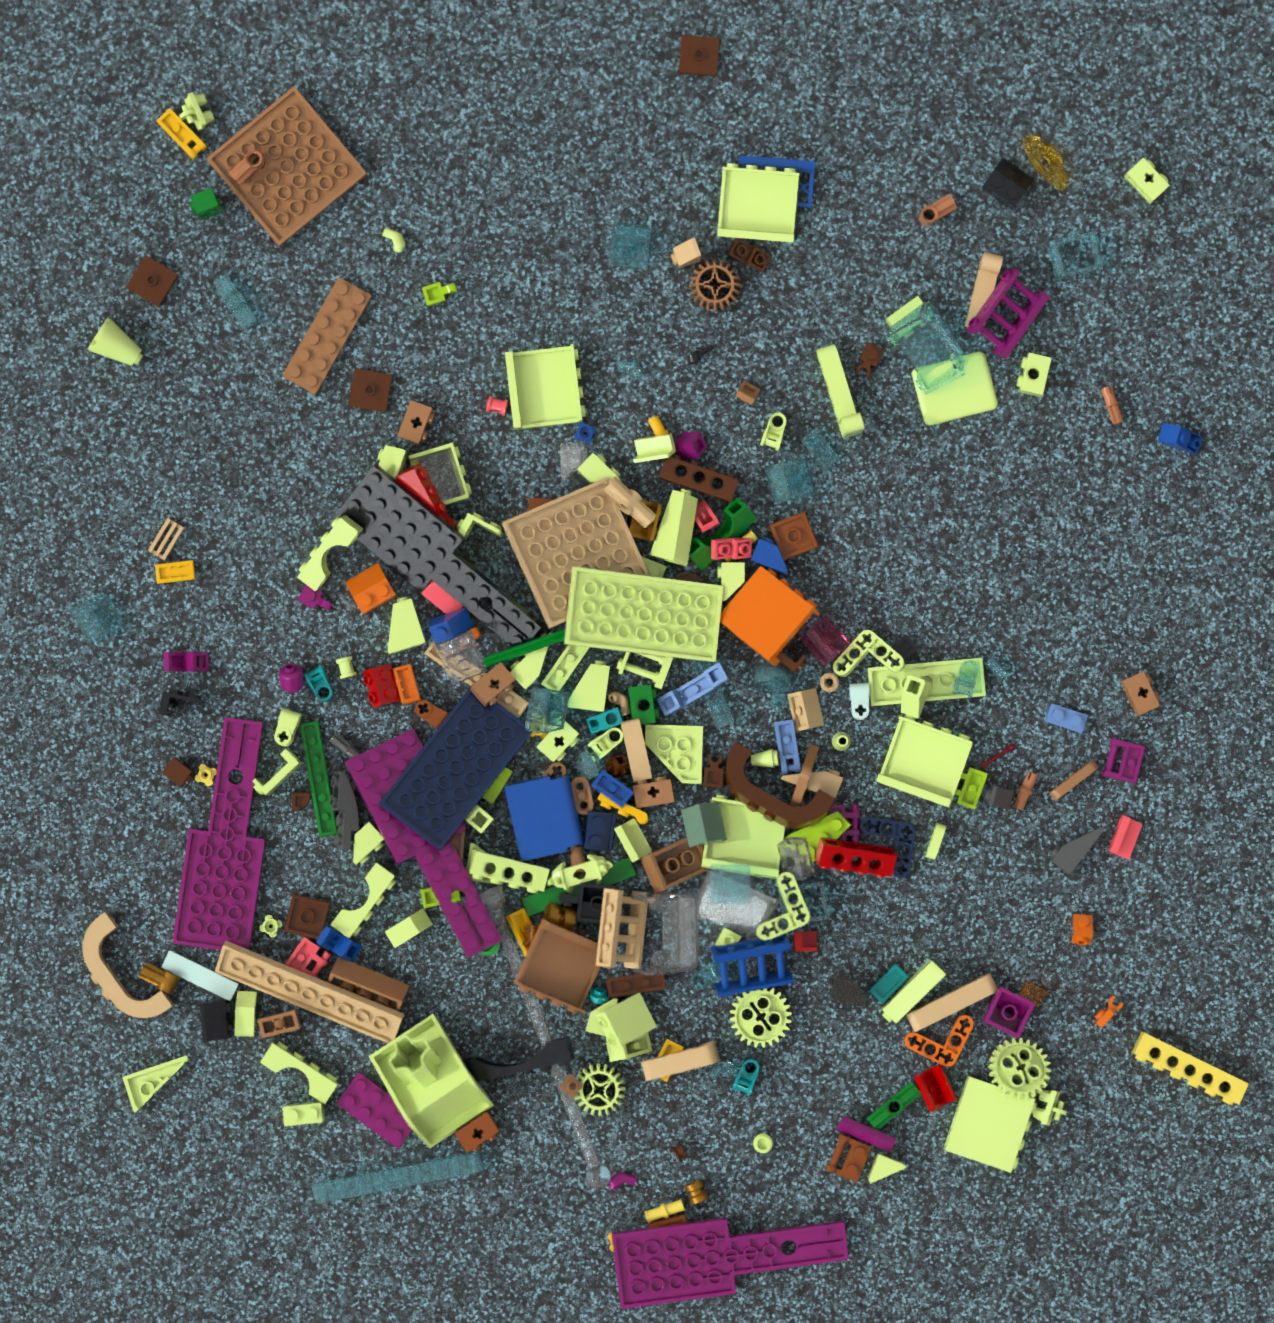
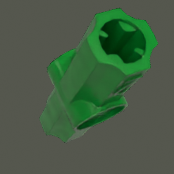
(903, 1097)

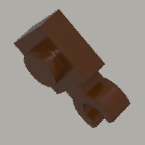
(870, 356)
(713, 776)

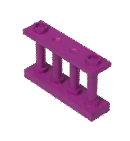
(1024, 318)

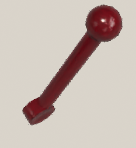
(984, 764)

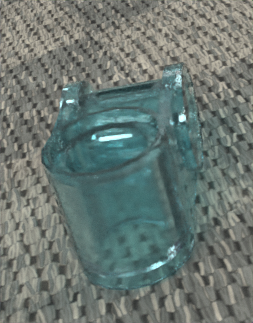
(965, 680)
(708, 976)

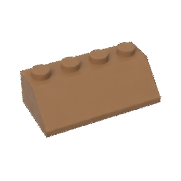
(368, 984)

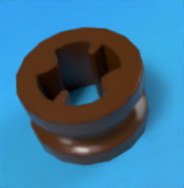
(679, 1152)

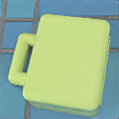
(960, 398)

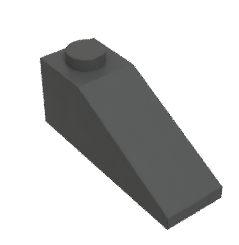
(1071, 853)

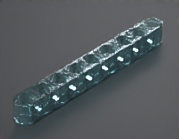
(397, 1177)

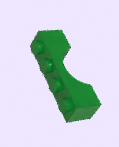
(736, 520)

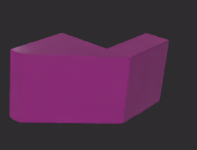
(186, 661)

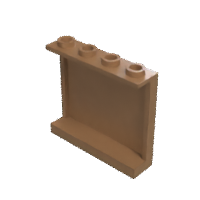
(559, 967)

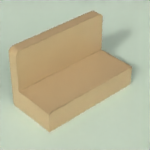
(805, 709)

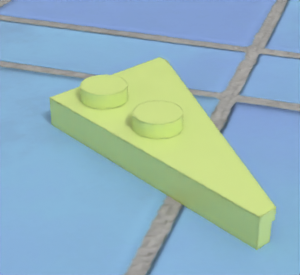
(147, 1082)

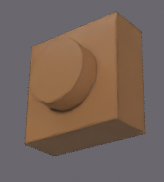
(747, 392)

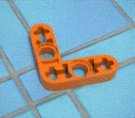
(947, 1047)

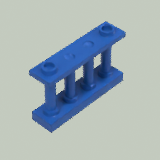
(746, 949)

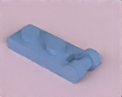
(787, 746)

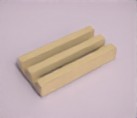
(159, 536)

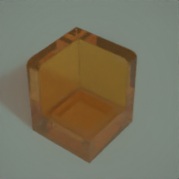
(1033, 993)

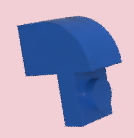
(339, 943)

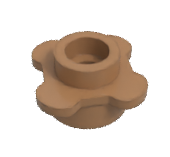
(565, 1086)

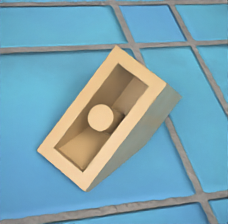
(686, 254)

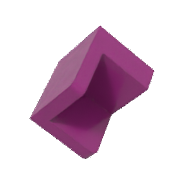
(690, 445)

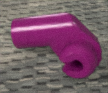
(620, 1178)

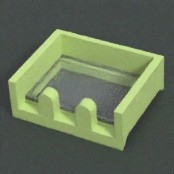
(444, 472)

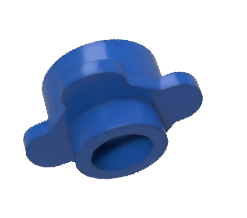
(580, 434)

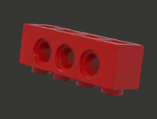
(828, 848)

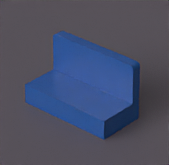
(612, 789)

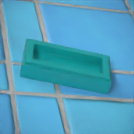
(888, 983)

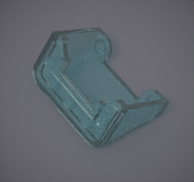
(928, 345)

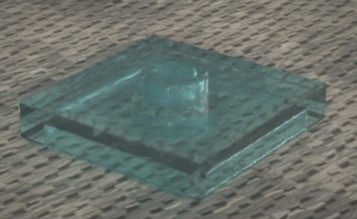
(730, 883)

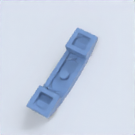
(693, 690)

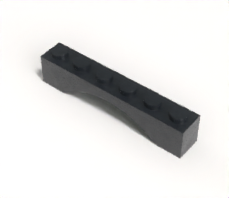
(554, 1052)

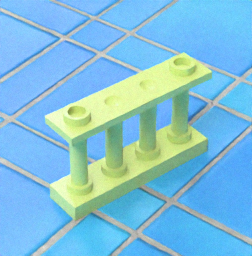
(657, 677)

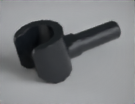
(694, 356)

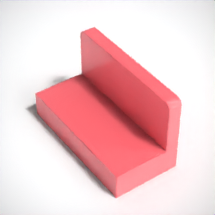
(1125, 837)

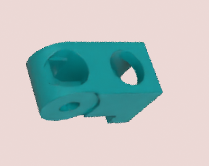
(605, 720)

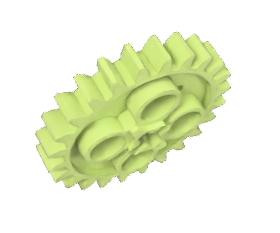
(746, 1026)
(1004, 1075)

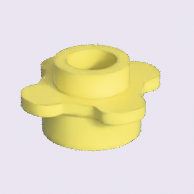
(207, 780)

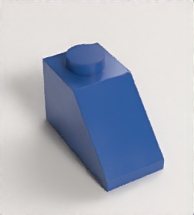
(769, 556)
(449, 625)

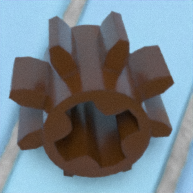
(617, 766)

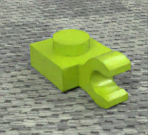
(436, 293)

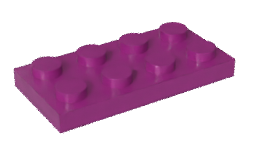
(375, 1109)

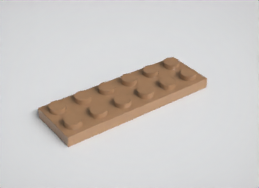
(327, 336)

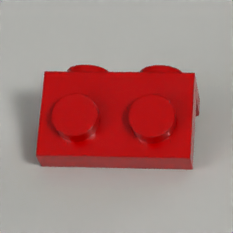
(381, 685)
(935, 1087)

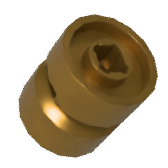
(560, 916)

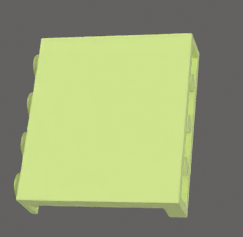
(758, 203)
(544, 387)
(925, 761)
(749, 840)
(989, 1125)

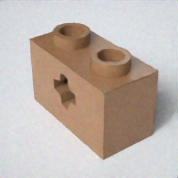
(414, 412)
(498, 675)
(1131, 687)
(664, 796)
(279, 1023)

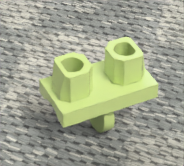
(193, 113)
(1046, 1115)

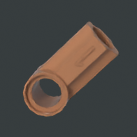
(245, 169)
(938, 210)

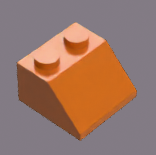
(370, 589)

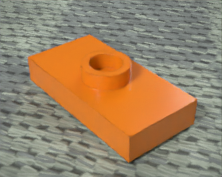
(406, 684)

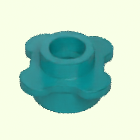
(598, 995)

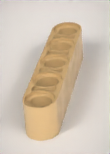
(952, 1002)

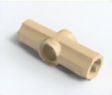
(629, 502)

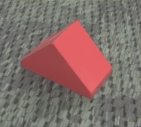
(705, 517)

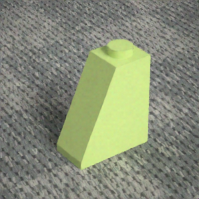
(404, 627)
(591, 689)

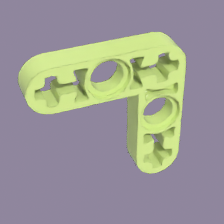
(870, 648)
(791, 916)

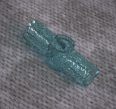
(235, 301)

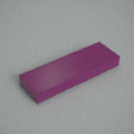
(866, 1134)

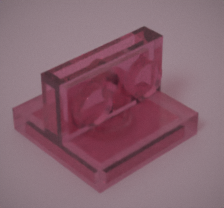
(825, 640)

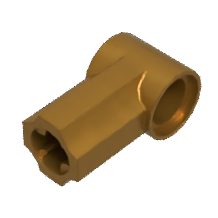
(162, 979)

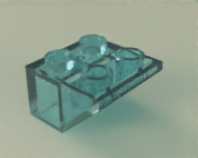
(546, 710)

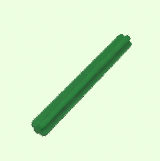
(524, 648)

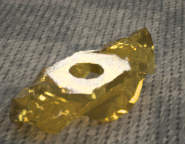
(1055, 171)

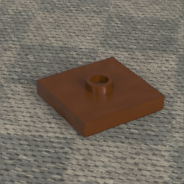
(699, 55)
(152, 281)
(370, 390)
(306, 916)

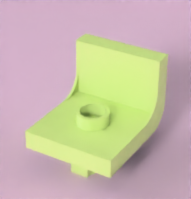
(430, 1082)

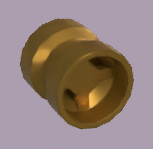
(696, 1192)

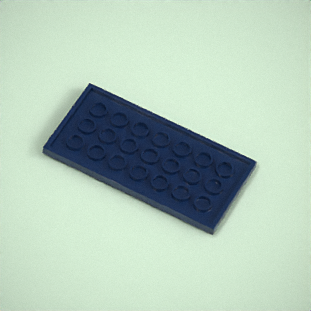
(455, 769)

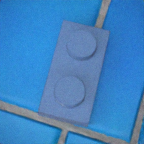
(1066, 718)

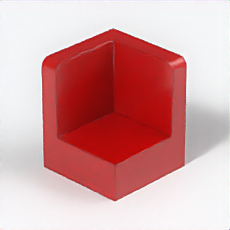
(805, 941)

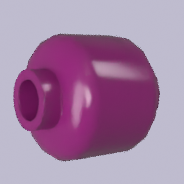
(291, 678)

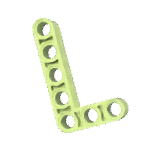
(847, 418)

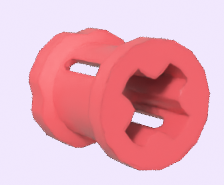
(497, 405)

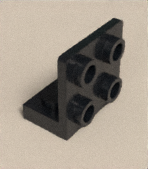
(168, 705)

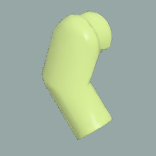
(396, 238)

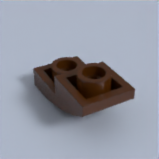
(748, 255)

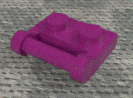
(1129, 763)

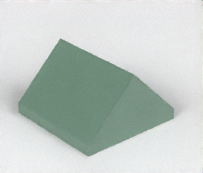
(703, 824)

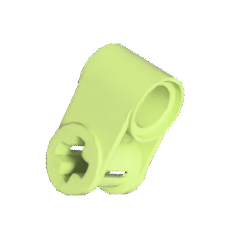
(773, 432)
(288, 723)
(605, 743)

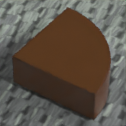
(300, 800)

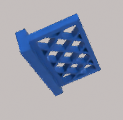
(799, 165)

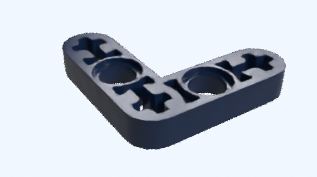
(896, 833)

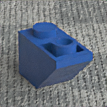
(1180, 438)

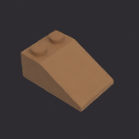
(673, 864)

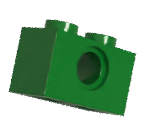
(205, 204)
(640, 693)

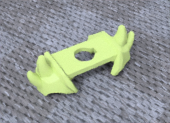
(594, 869)

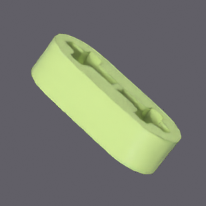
(935, 841)

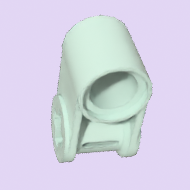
(859, 697)

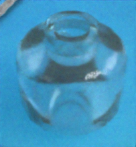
(589, 764)

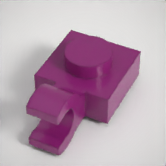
(313, 598)

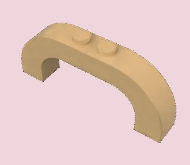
(105, 977)

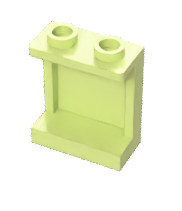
(281, 776)
(626, 1021)

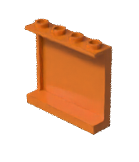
(767, 614)

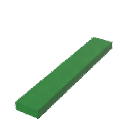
(318, 778)
(537, 902)

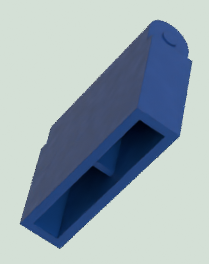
(543, 816)

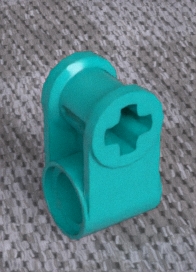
(319, 682)
(745, 1077)

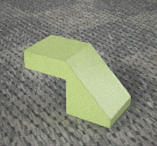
(408, 928)
(245, 1013)

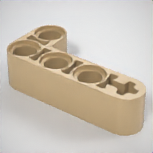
(984, 284)
(681, 1061)

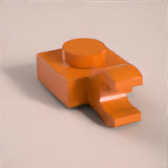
(1104, 1016)

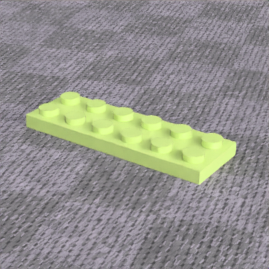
(887, 687)

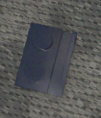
(599, 830)

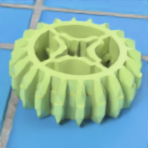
(609, 1103)

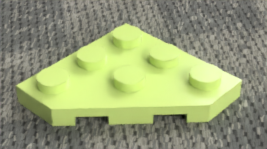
(678, 749)

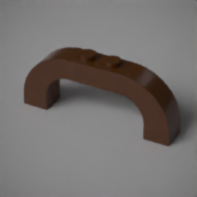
(768, 805)

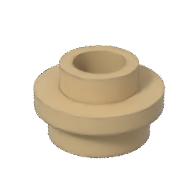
(834, 678)

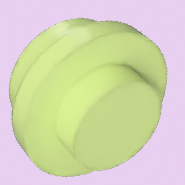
(763, 1143)

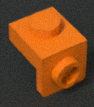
(1082, 929)

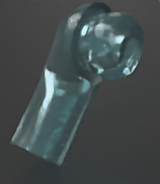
(632, 367)

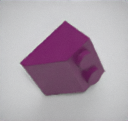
(1008, 1012)

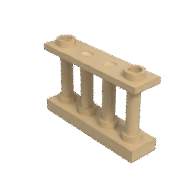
(610, 925)

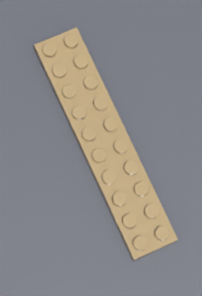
(308, 992)

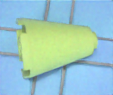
(115, 344)

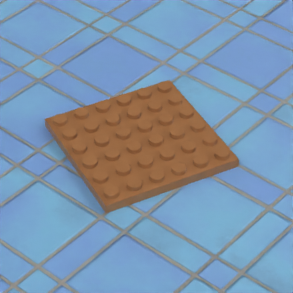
(302, 167)

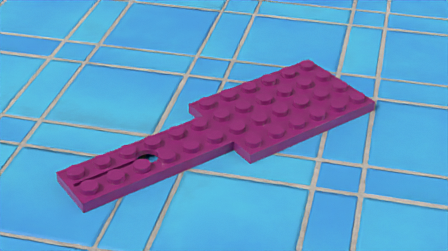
(374, 775)
(223, 863)
(702, 1258)

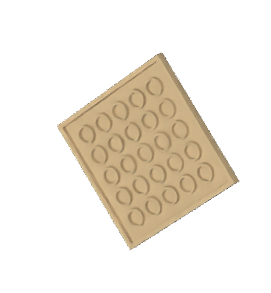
(571, 532)

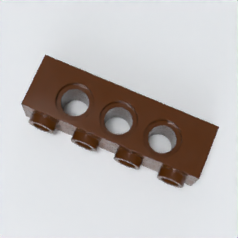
(725, 493)

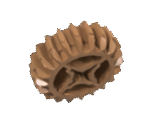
(723, 285)

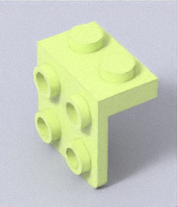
(465, 526)

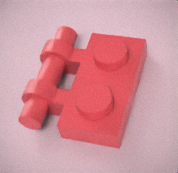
(304, 954)

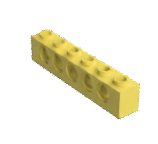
(1236, 1086)

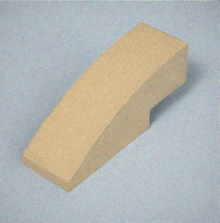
(636, 750)

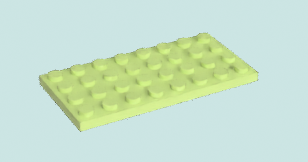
(643, 614)

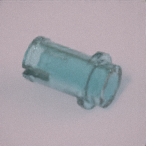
(995, 667)

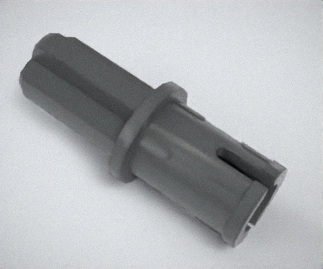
(347, 748)

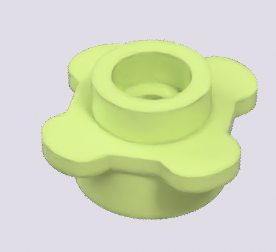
(271, 931)

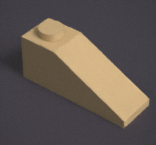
(826, 781)

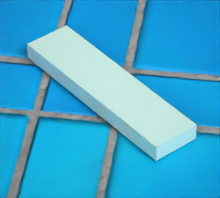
(200, 975)

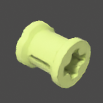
(346, 667)

